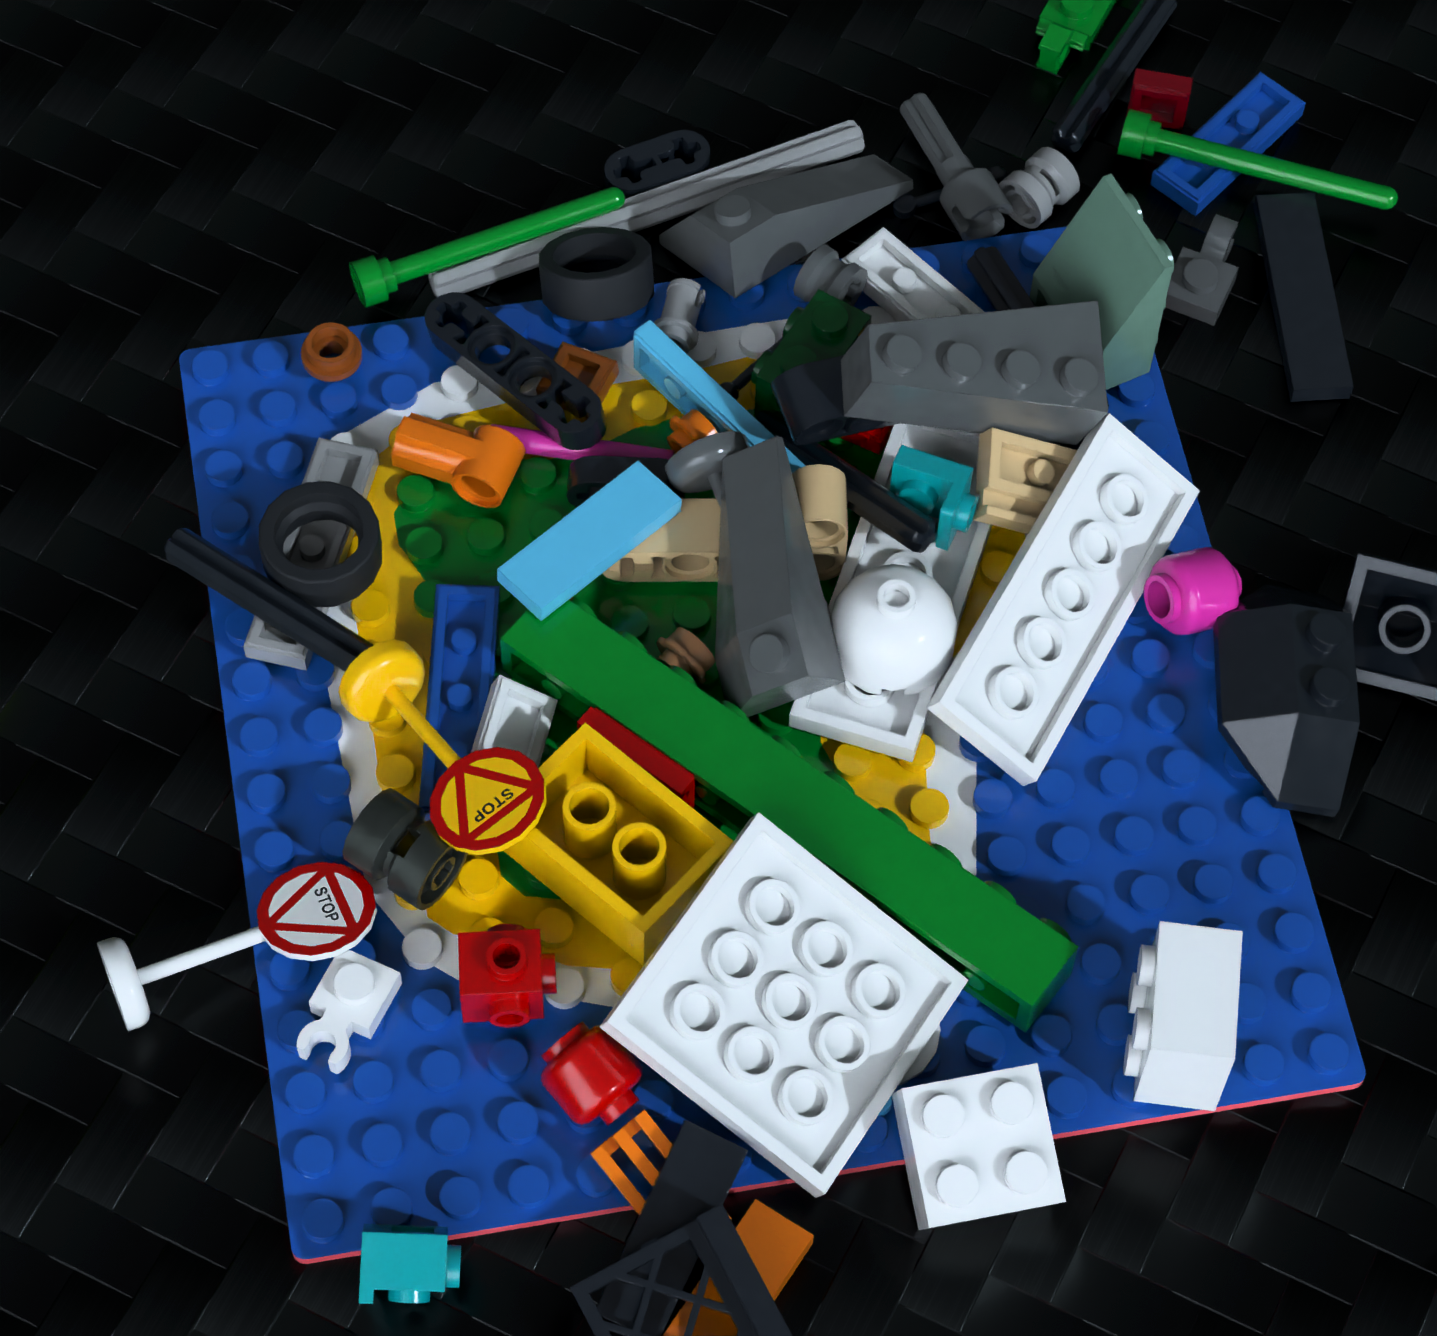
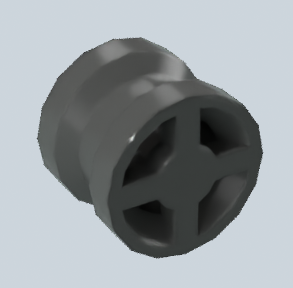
(830, 275)

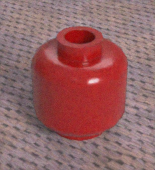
(591, 1075)

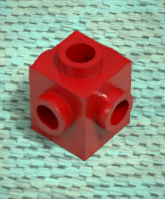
(504, 975)

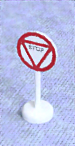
(302, 915)

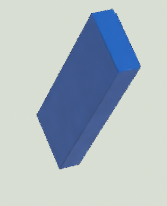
(1246, 122)

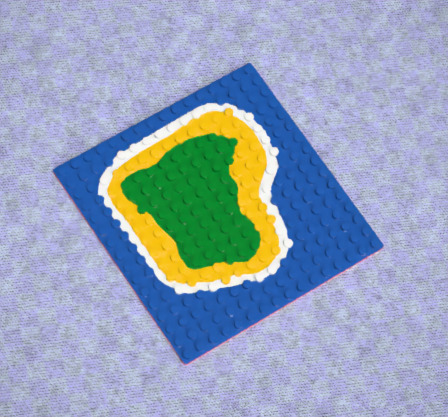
(450, 1118)

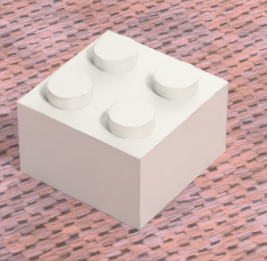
(1184, 1015)
(978, 1146)

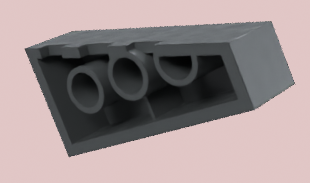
(971, 372)

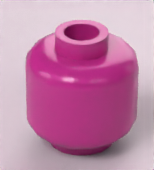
(1191, 590)

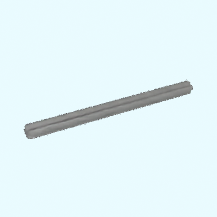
(664, 203)

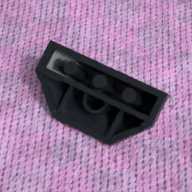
(1289, 694)

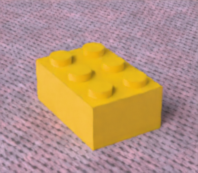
(618, 843)

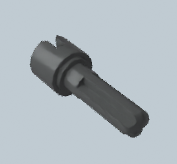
(969, 193)

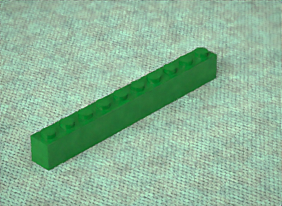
(739, 770)

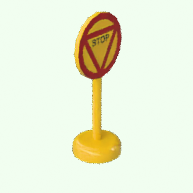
(480, 799)

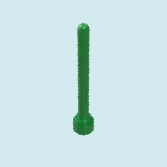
(1146, 137)
(379, 277)

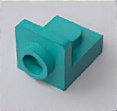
(936, 489)

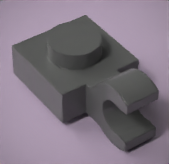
(1204, 278)

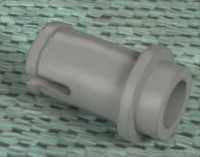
(682, 312)

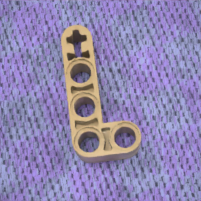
(689, 543)

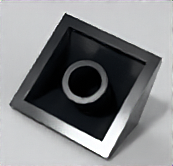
(1394, 624)

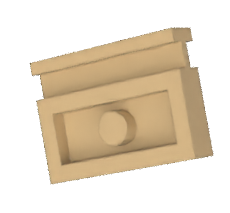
(1016, 478)

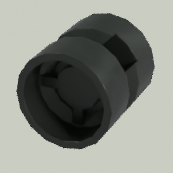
(398, 843)

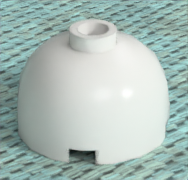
(894, 630)

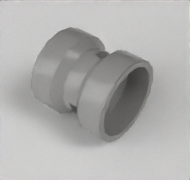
(1044, 182)

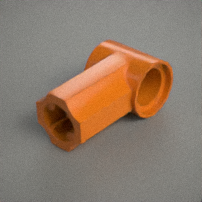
(474, 463)

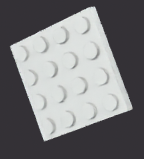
(785, 1005)

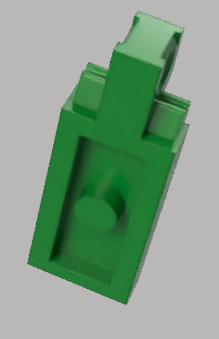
(1068, 26)

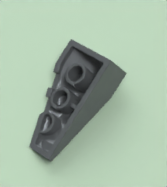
(780, 220)
(770, 604)

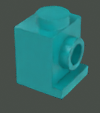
(407, 1262)

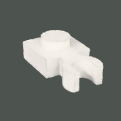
(348, 1000)

